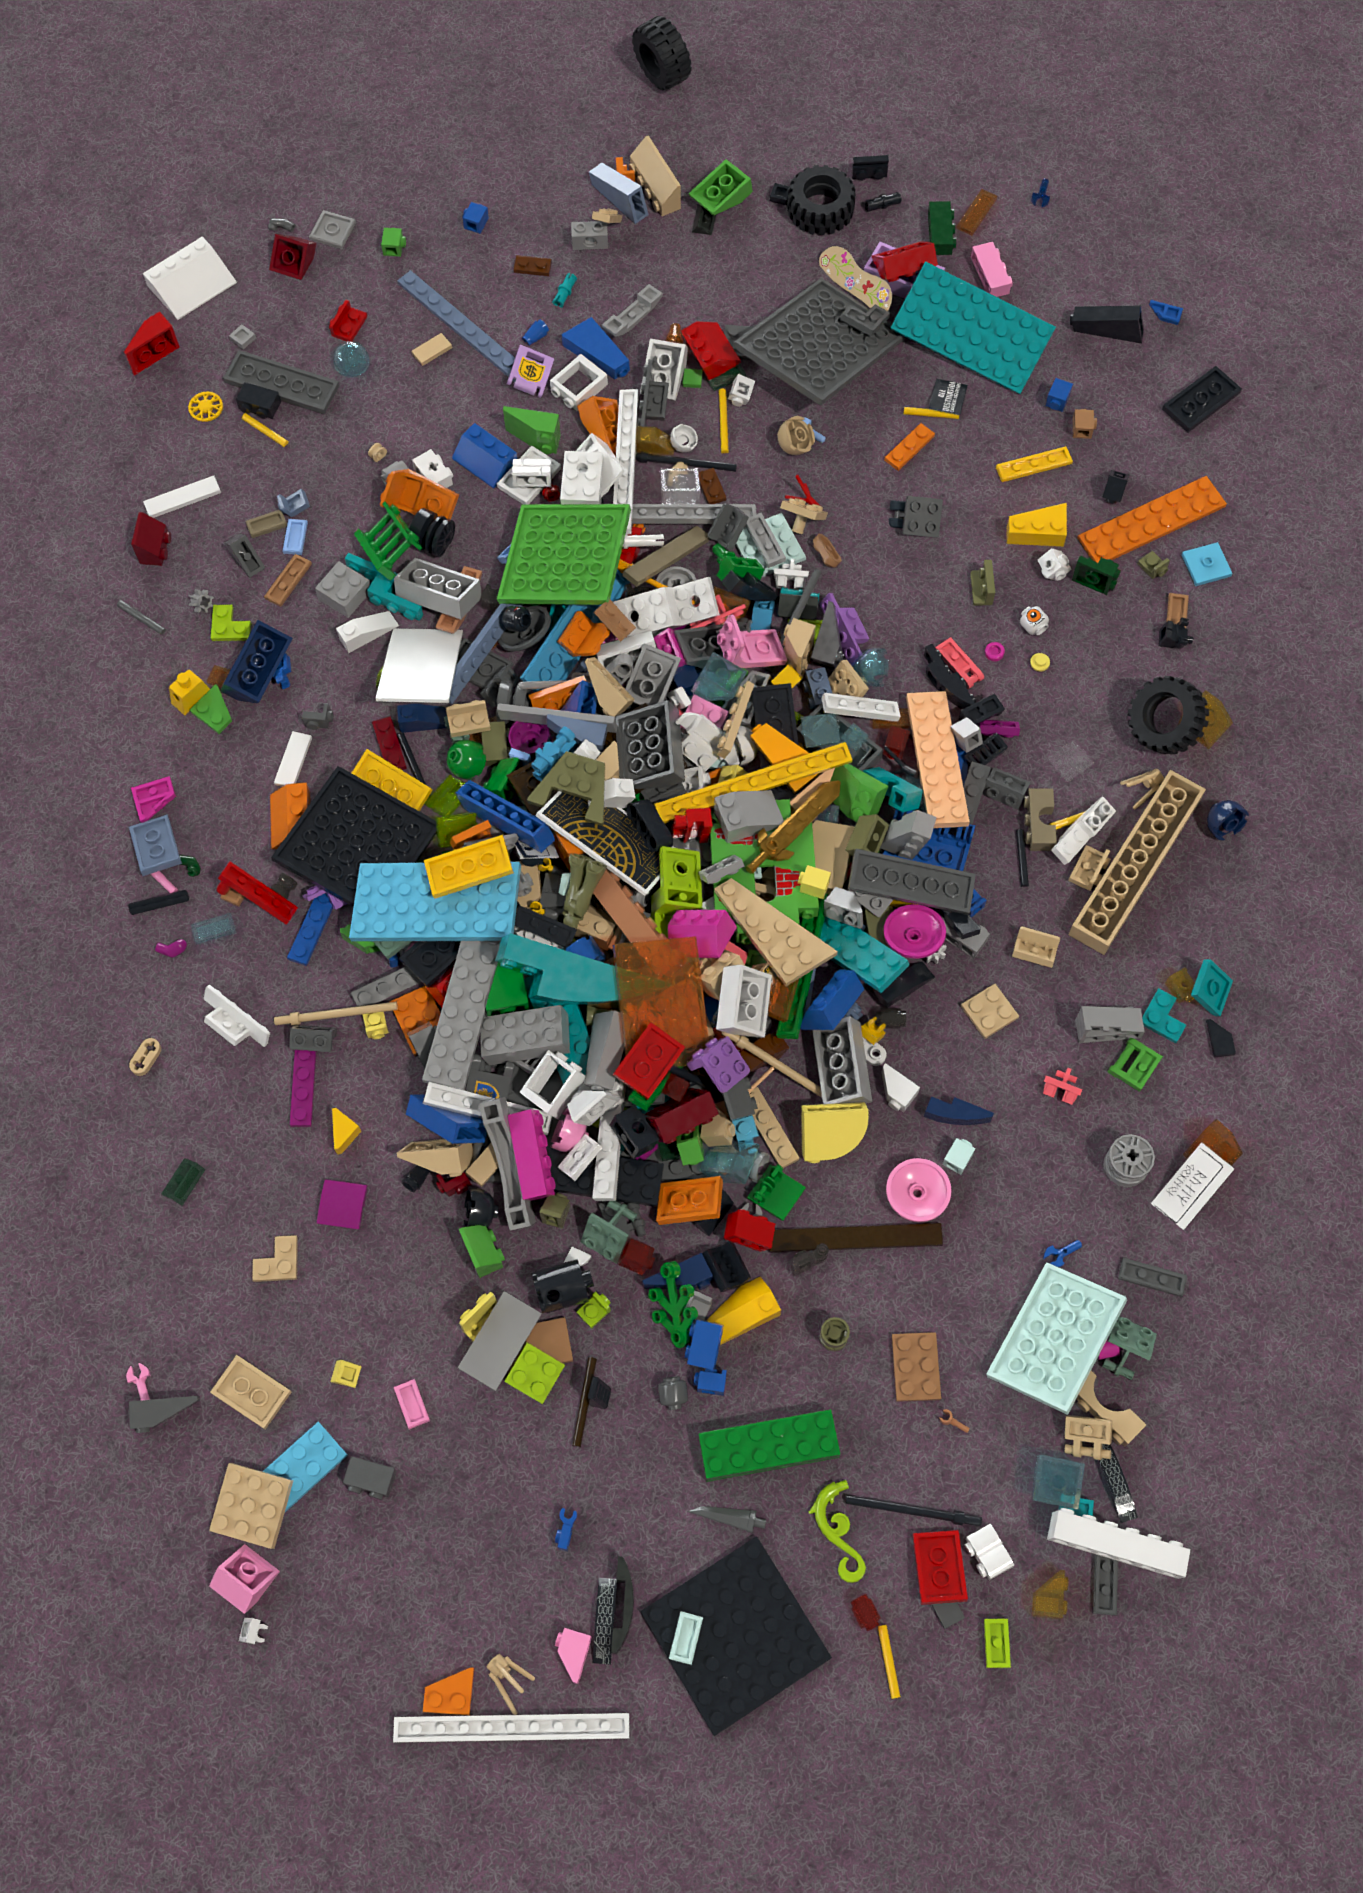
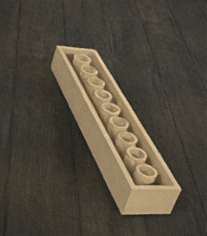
(1136, 862)

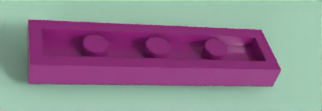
(303, 1088)

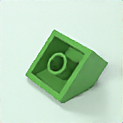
(481, 1249)

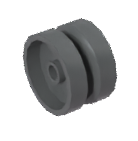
(509, 695)

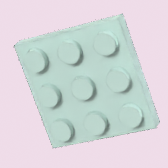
(784, 537)

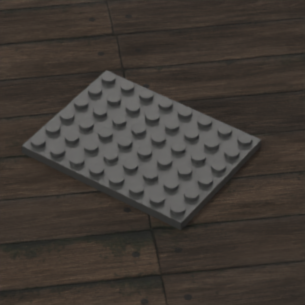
(812, 346)

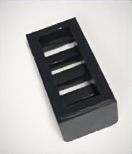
(996, 746)
(599, 1393)

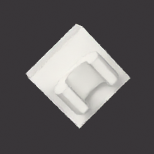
(250, 1629)

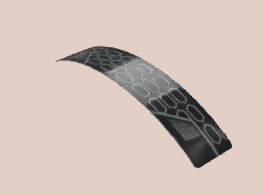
(1118, 1486)
(604, 1621)

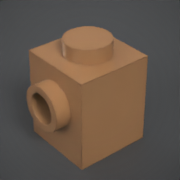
(1084, 423)

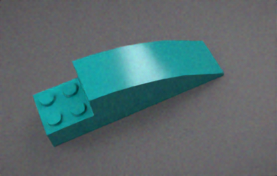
(559, 973)

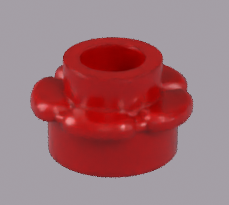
(551, 491)

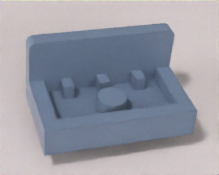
(816, 684)

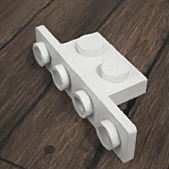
(231, 1020)

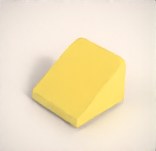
(345, 1373)

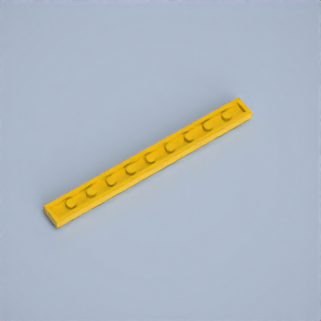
(758, 780)

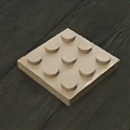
(251, 1505)

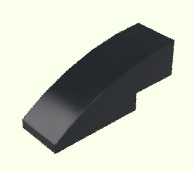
(749, 587)
(905, 984)

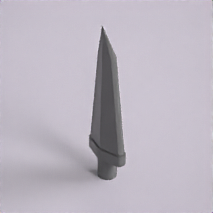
(737, 1518)

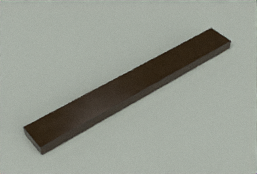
(858, 1237)

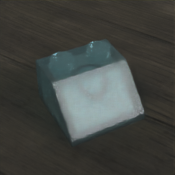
(718, 679)
(730, 1162)
(1057, 1481)

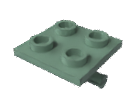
(604, 1236)
(1132, 1339)

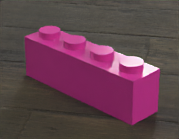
(531, 1154)

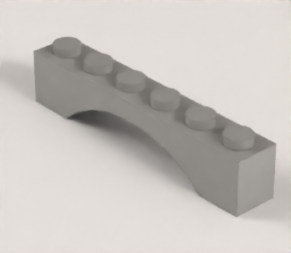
(495, 1119)

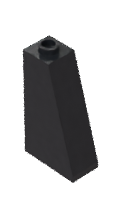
(1109, 321)

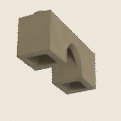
(1040, 835)

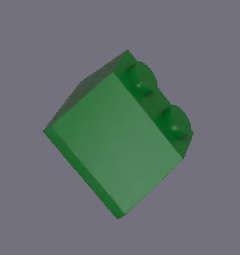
(499, 781)

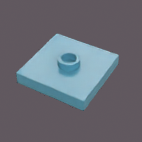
(1206, 564)

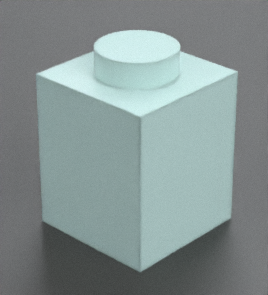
(959, 1155)

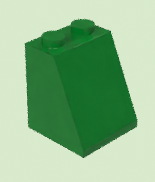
(507, 992)

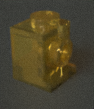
(1175, 987)

